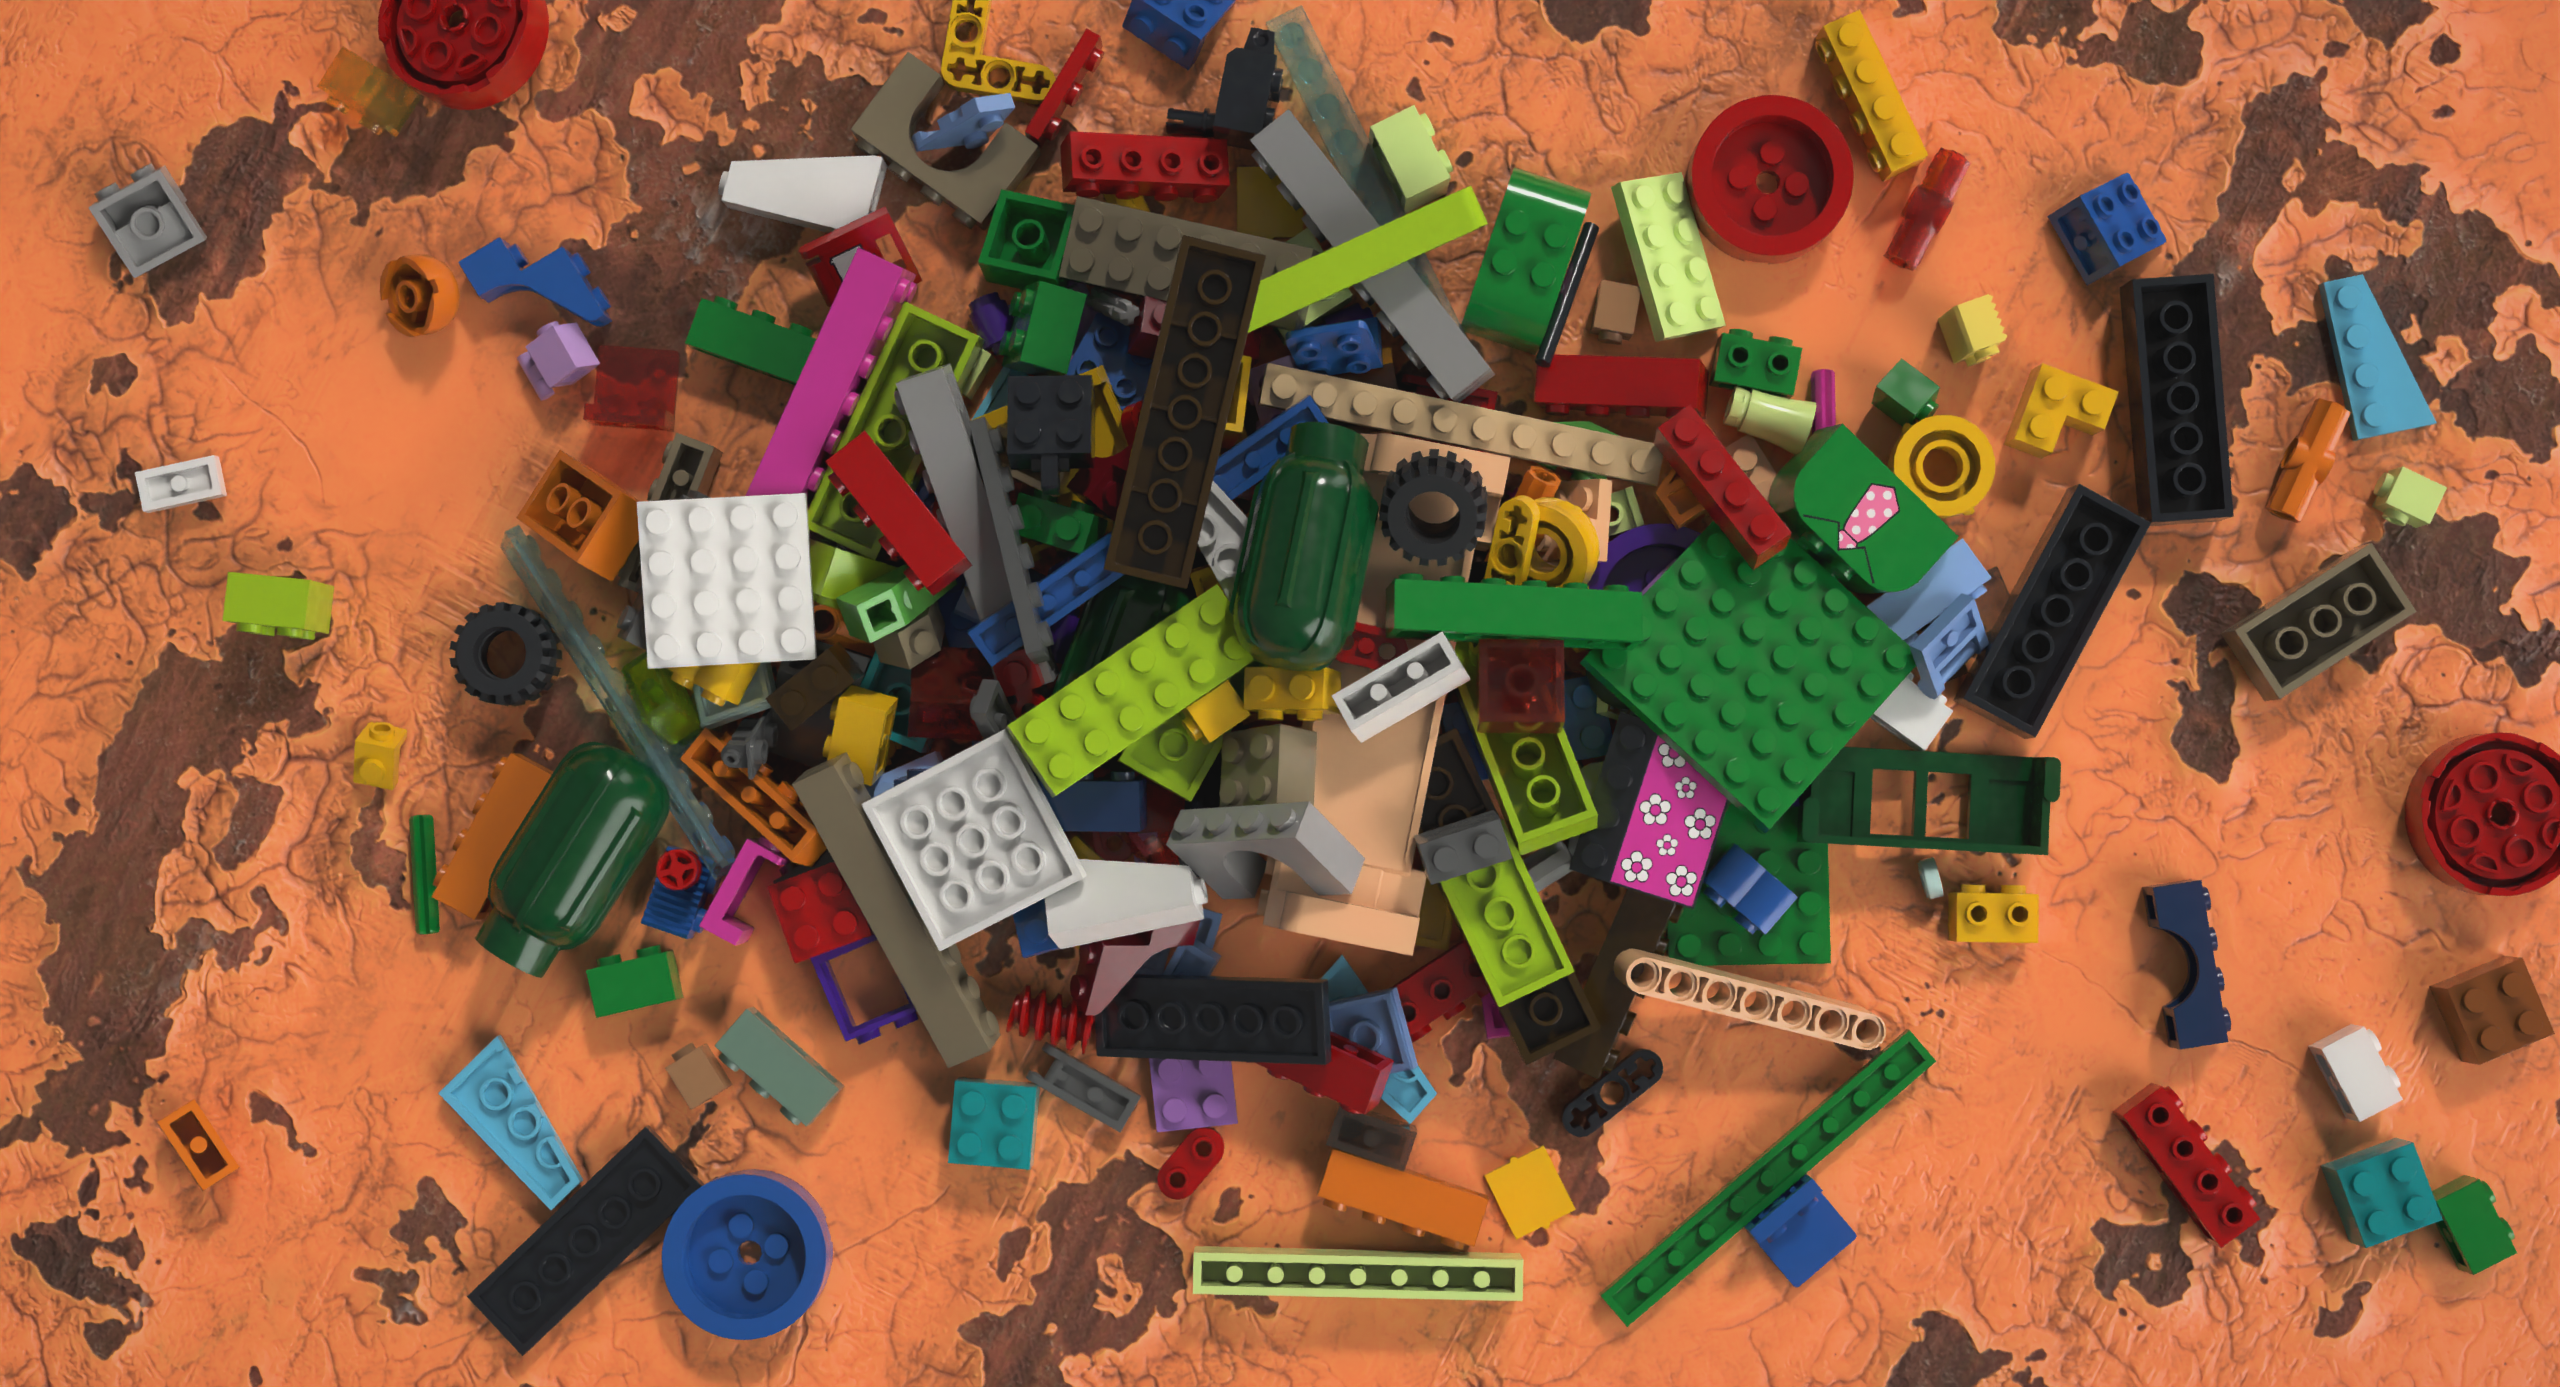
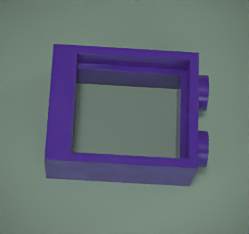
(869, 1029)

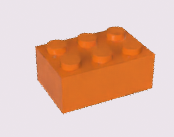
(583, 515)

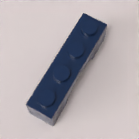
(2197, 1012)

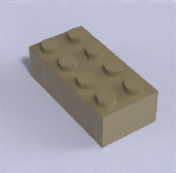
(2318, 622)

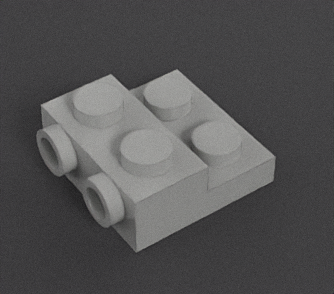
(147, 219)

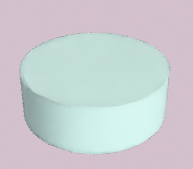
(1930, 878)

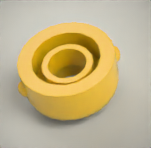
(1967, 447)
(1575, 539)

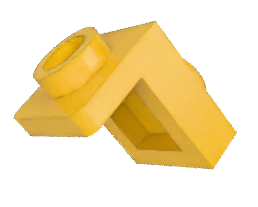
(378, 755)

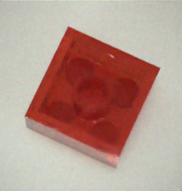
(1520, 686)

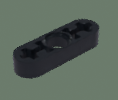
(1593, 1118)

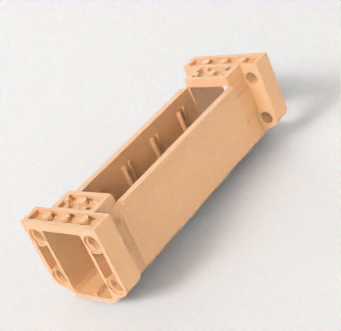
(1380, 786)

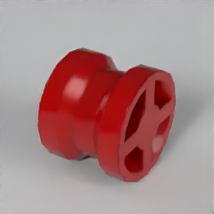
(671, 871)

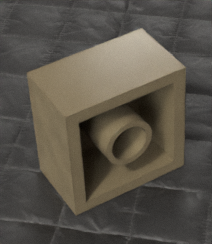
(1268, 766)

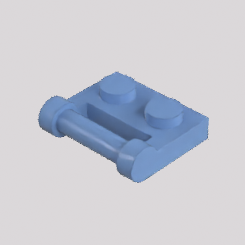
(1948, 644)

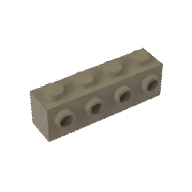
(686, 468)

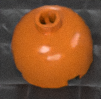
(419, 294)

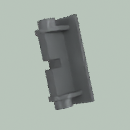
(751, 743)

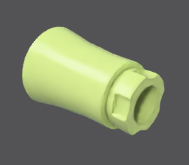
(1771, 417)

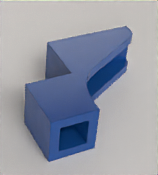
(557, 277)

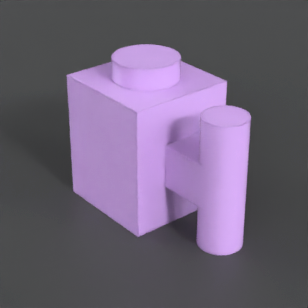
(557, 358)

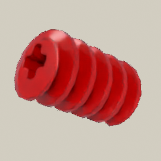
(1050, 1018)

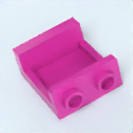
(720, 915)

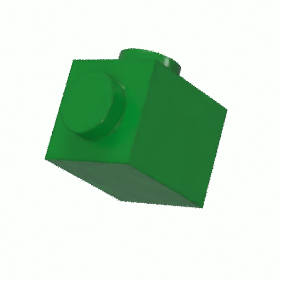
(1906, 394)

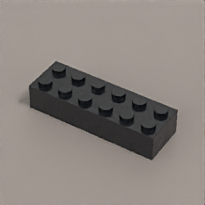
(2176, 400)
(2052, 611)

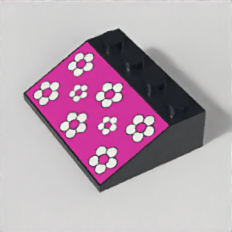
(1653, 818)

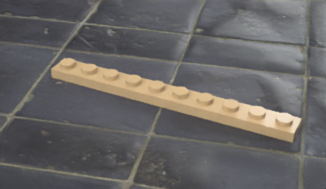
(1464, 425)

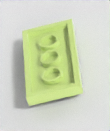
(1668, 256)

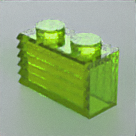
(660, 701)

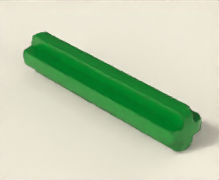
(423, 874)

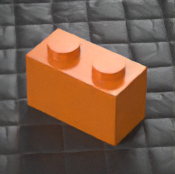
(198, 1145)

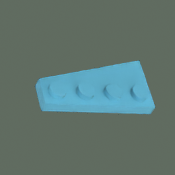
(2370, 364)
(1404, 1091)
(508, 1117)

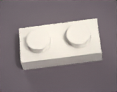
(180, 484)

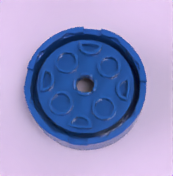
(705, 1260)

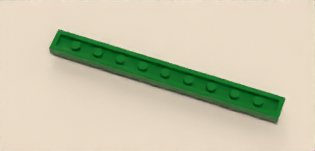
(1767, 1177)

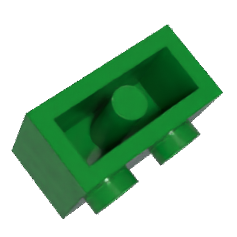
(1755, 363)
(1058, 525)

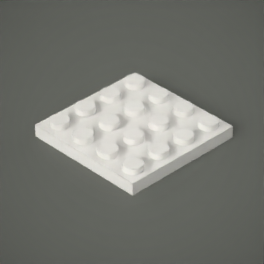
(726, 580)
(974, 839)

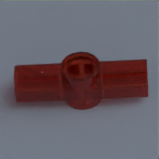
(1927, 209)

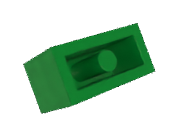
(634, 982)
(2472, 1225)

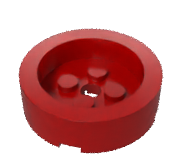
(467, 63)
(1779, 139)
(2452, 809)

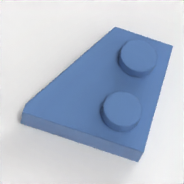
(967, 125)

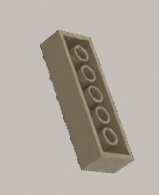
(1139, 249)

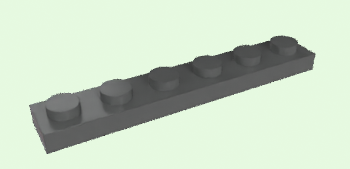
(1015, 555)

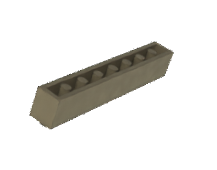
(932, 978)

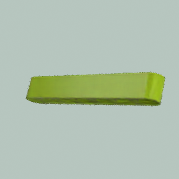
(1366, 256)

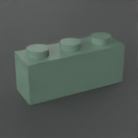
(778, 1067)

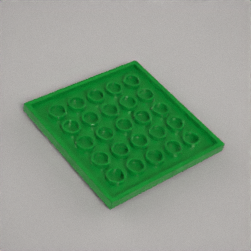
(1754, 670)

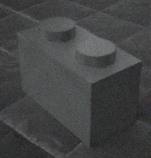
(1463, 847)

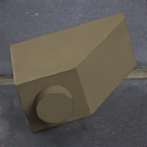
(914, 641)

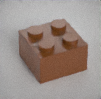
(2492, 1010)

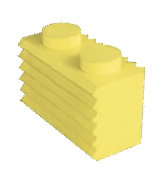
(1972, 330)

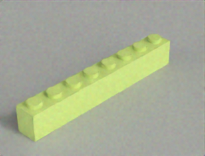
(1358, 1273)

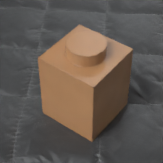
(1615, 311)
(697, 1074)

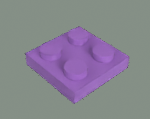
(1192, 1094)

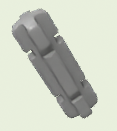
(1112, 306)

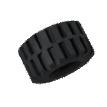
(1427, 539)
(473, 647)

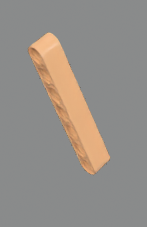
(1733, 992)

